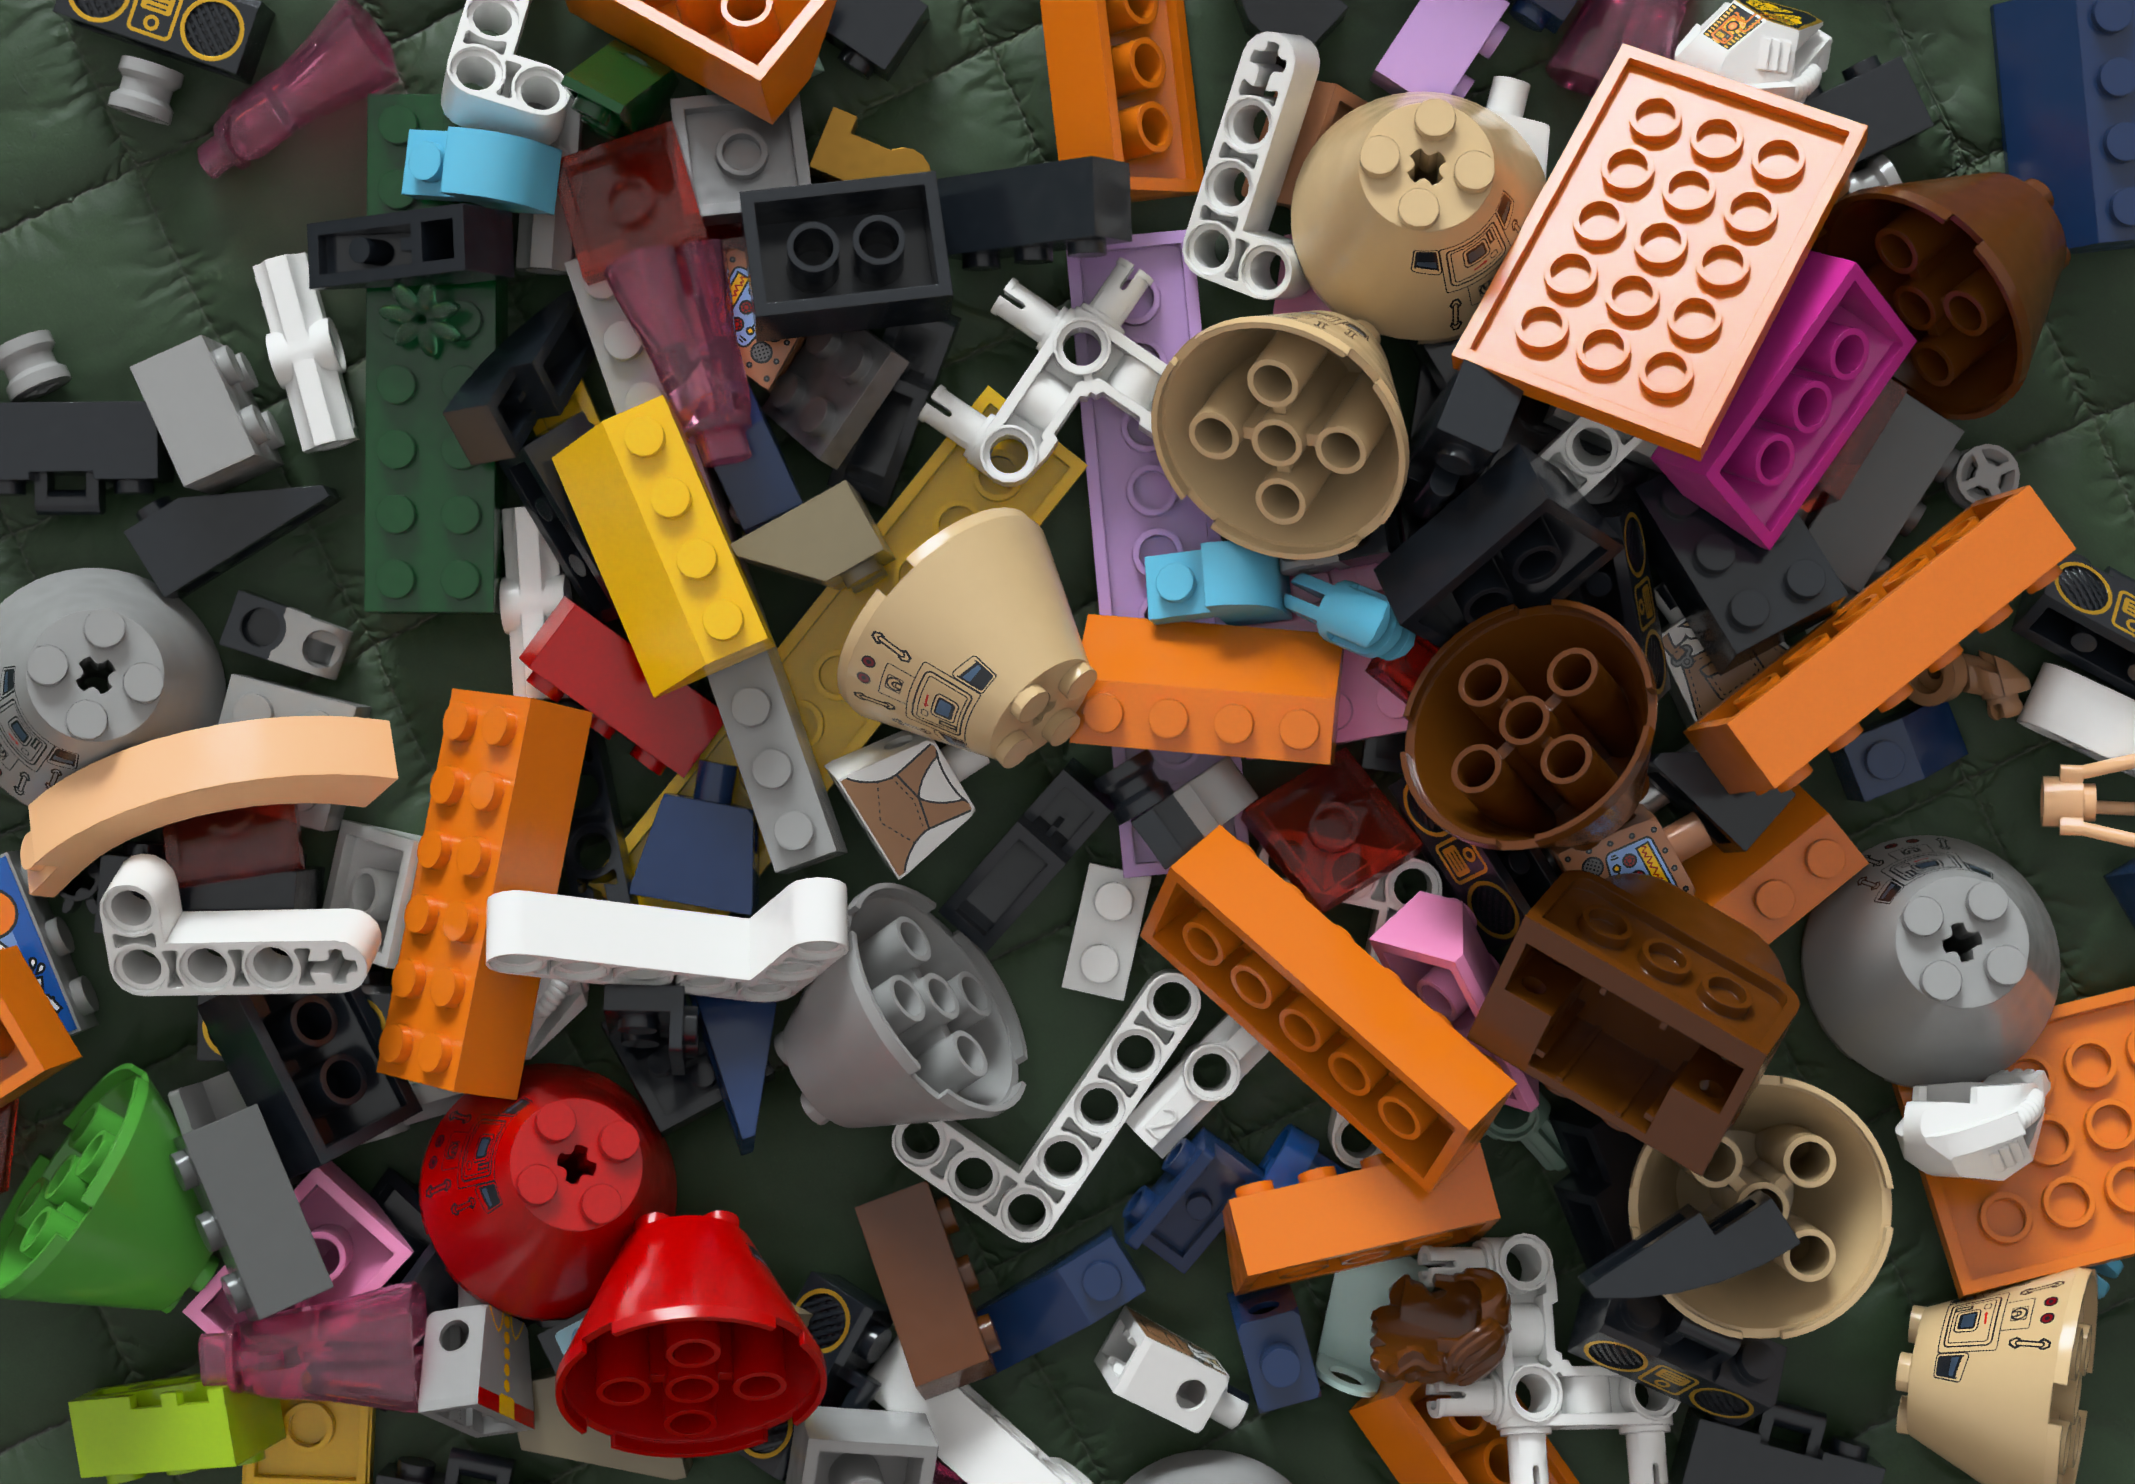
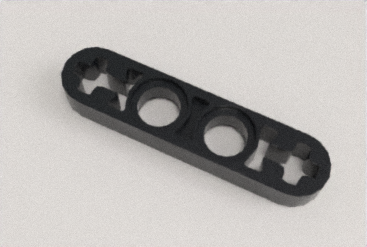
(598, 819)

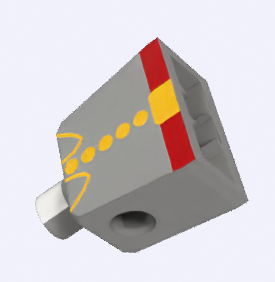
(476, 1370)

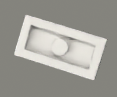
(1106, 932)

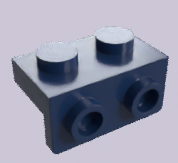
(1187, 1202)

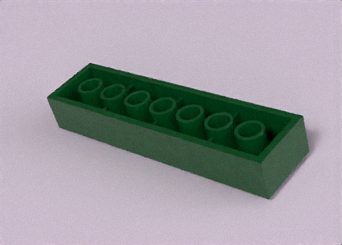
(427, 511)

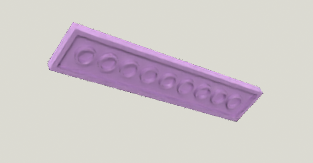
(1128, 493)

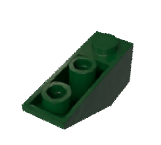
(620, 91)

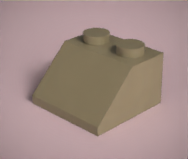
(822, 542)

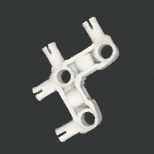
(1052, 384)
(1560, 1393)

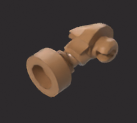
(1980, 675)

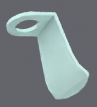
(1348, 1325)

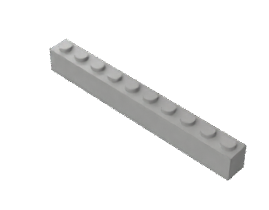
(752, 693)

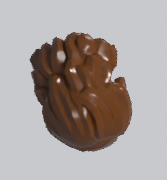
(1442, 1334)

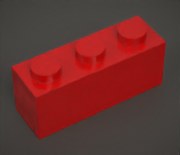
(601, 672)

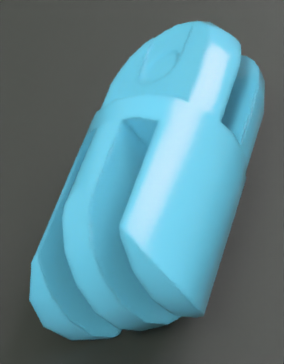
(1352, 618)

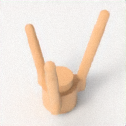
(2072, 804)

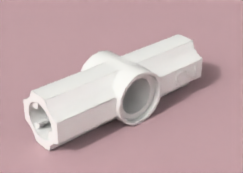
(305, 354)
(528, 592)
(1179, 1102)

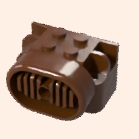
(1640, 1009)

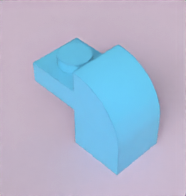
(482, 169)
(1216, 582)

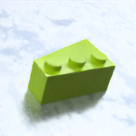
(170, 1428)

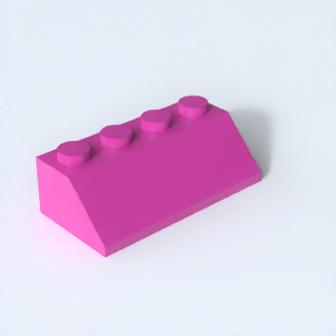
(1798, 401)

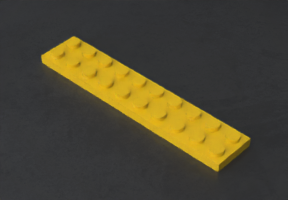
(810, 654)

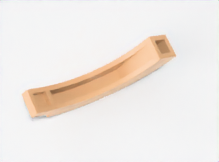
(199, 775)

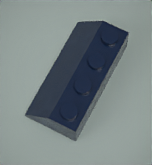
(2071, 111)

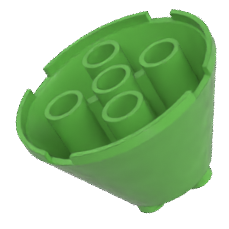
(106, 1209)

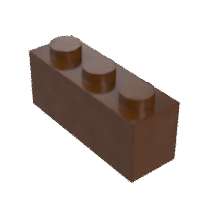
(929, 1289)

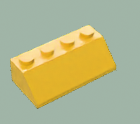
(661, 547)

